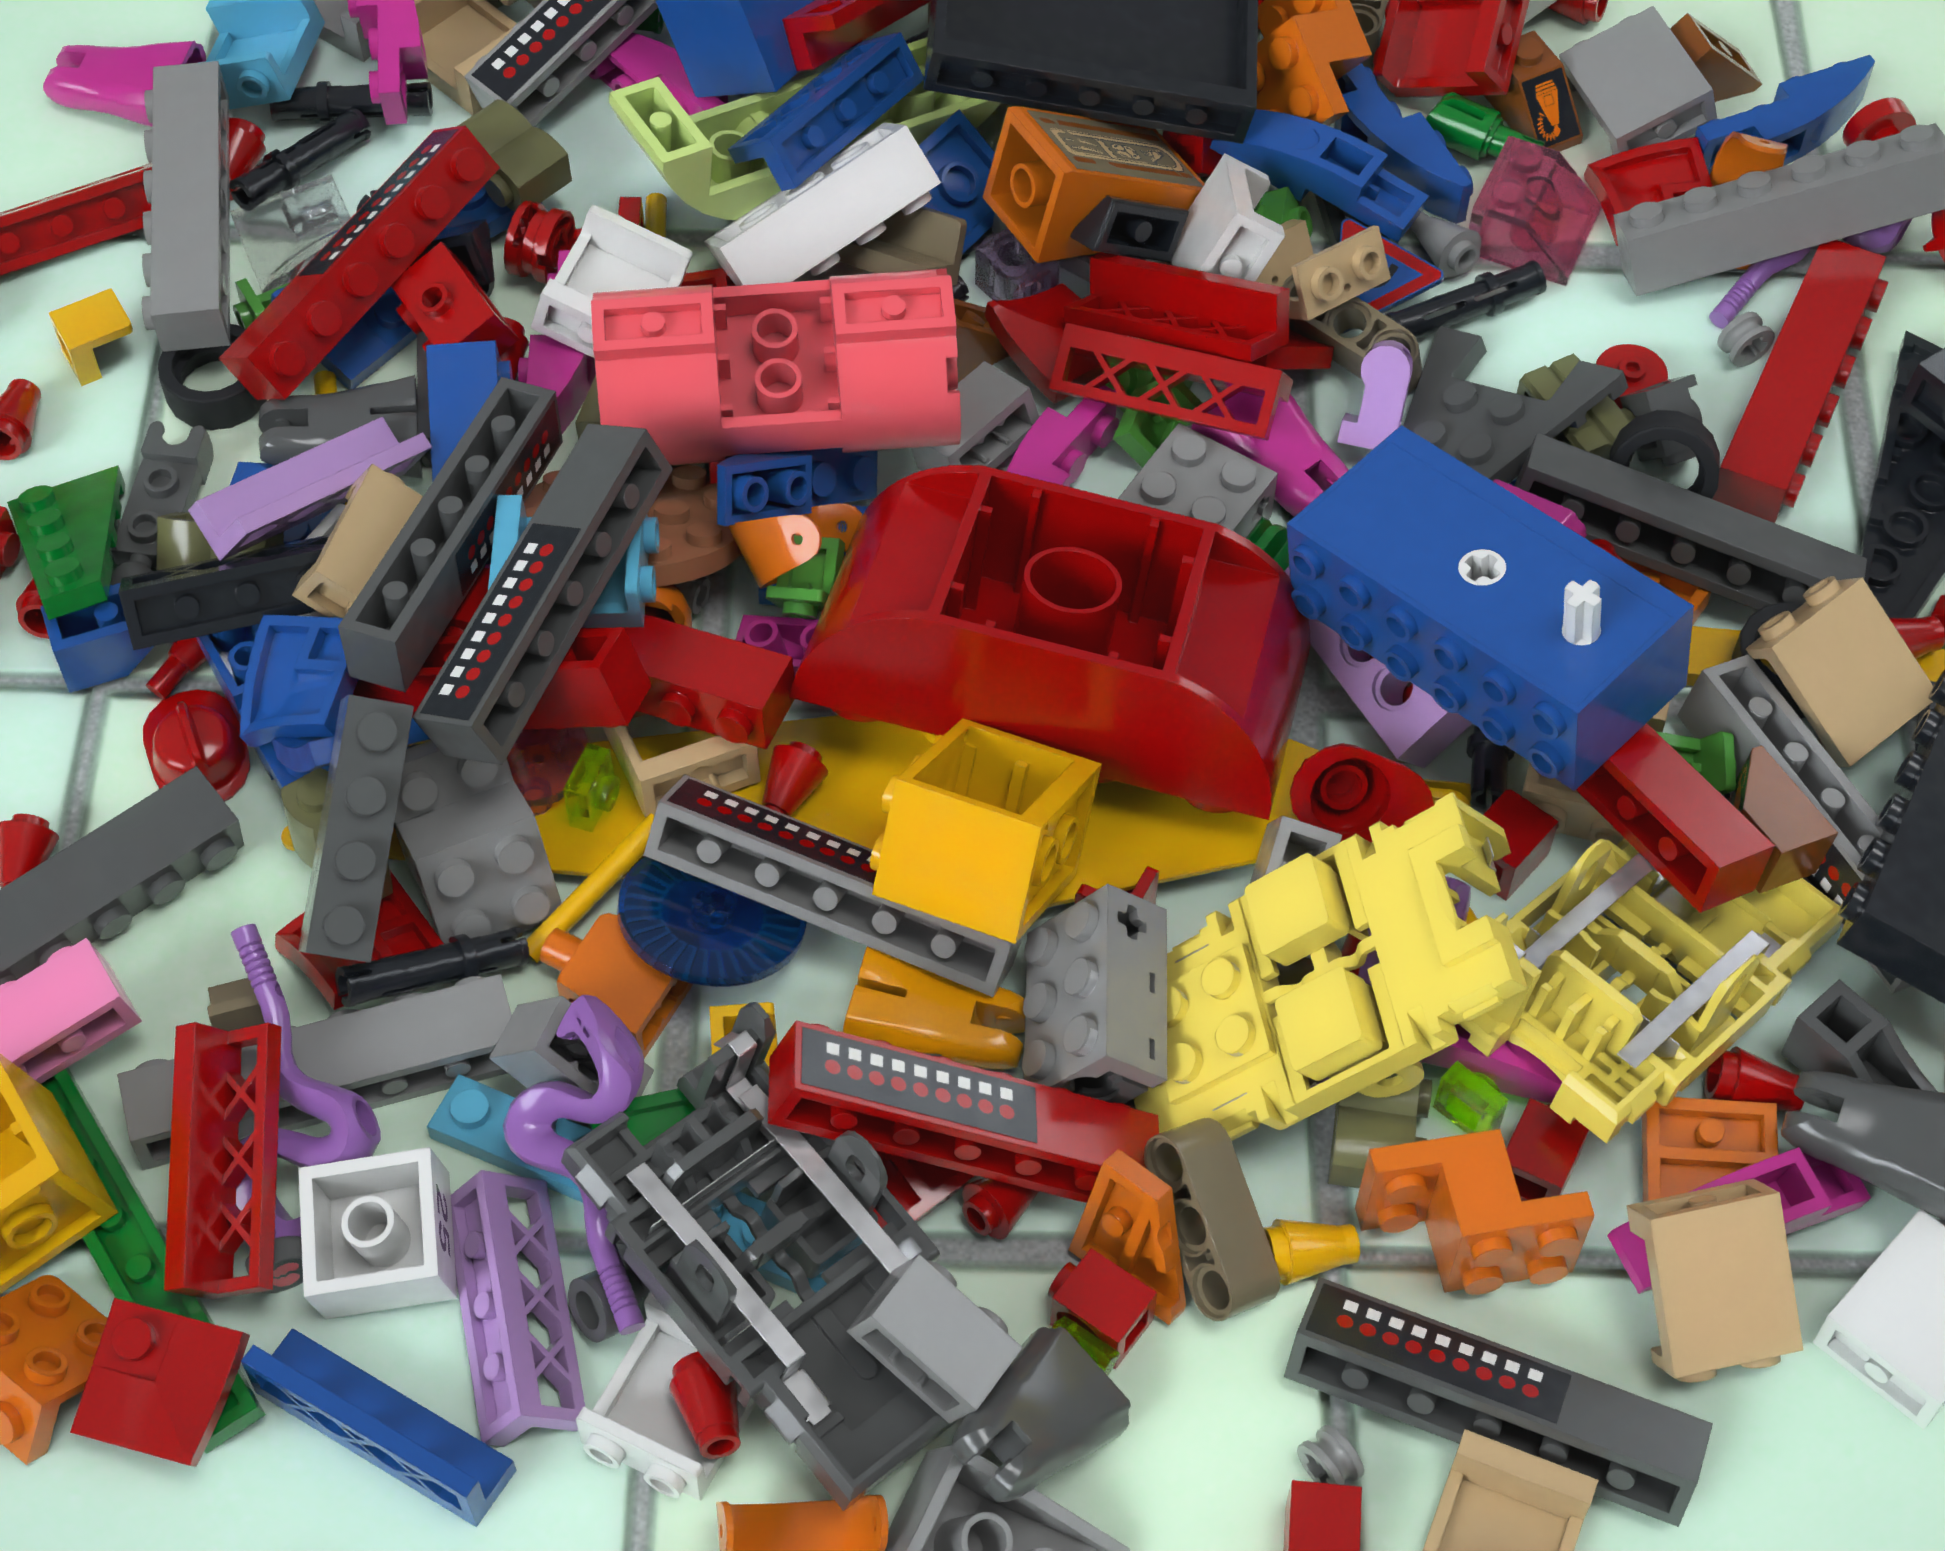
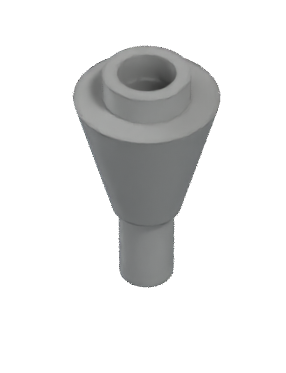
(1448, 244)

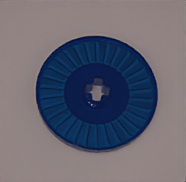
(672, 930)

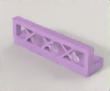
(300, 487)
(496, 1306)

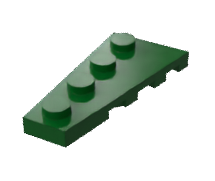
(70, 537)

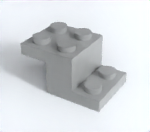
(472, 845)

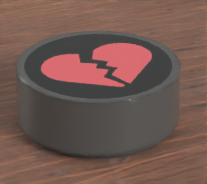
(287, 1263)

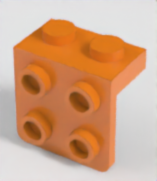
(44, 1360)

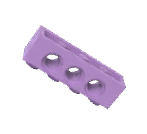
(1412, 729)

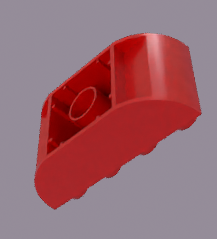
(1070, 627)

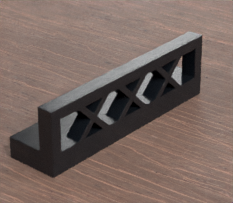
(216, 594)

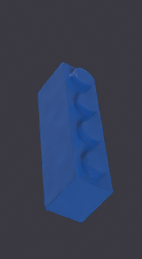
(458, 386)

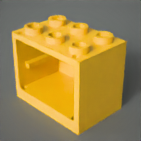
(984, 829)
(45, 1179)

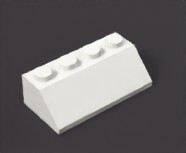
(829, 210)

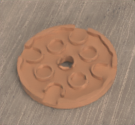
(688, 526)

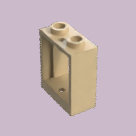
(711, 761)

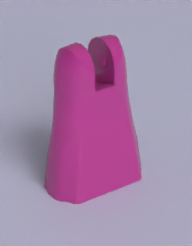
(114, 77)
(1294, 450)

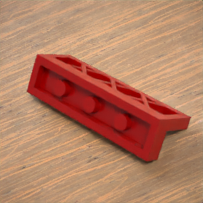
(834, 26)
(72, 219)
(1183, 307)
(1175, 361)
(209, 1160)

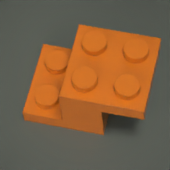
(1304, 54)
(1473, 1212)

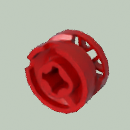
(536, 239)

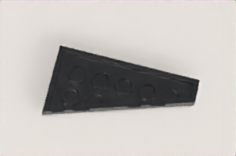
(1907, 501)

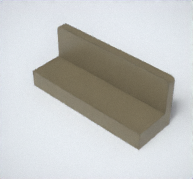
(911, 243)

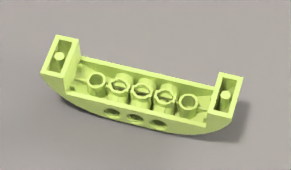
(694, 152)

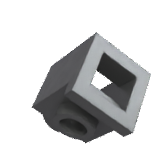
(1670, 396)

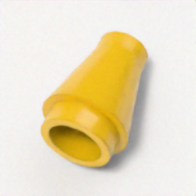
(1310, 1248)

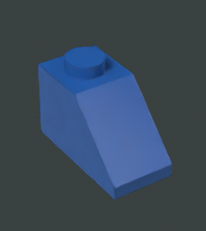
(93, 643)

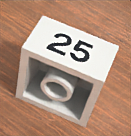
(377, 1233)

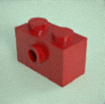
(449, 303)

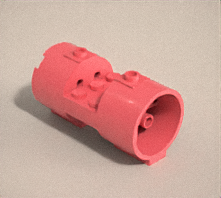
(782, 365)

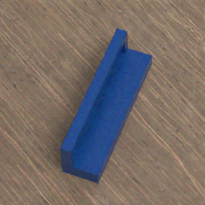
(831, 110)
(380, 1425)

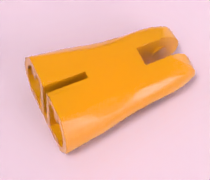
(934, 1014)

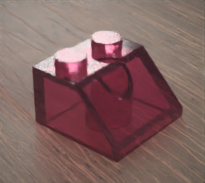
(1534, 211)

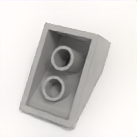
(954, 1513)

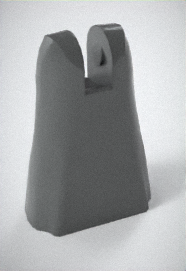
(311, 420)
(1880, 1136)
(1043, 1414)

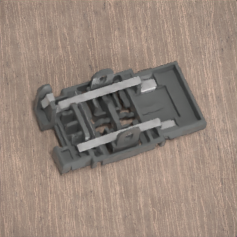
(799, 1363)

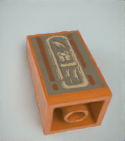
(1061, 166)

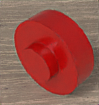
(1878, 121)
(1639, 364)

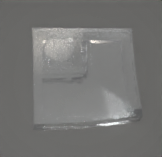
(290, 230)

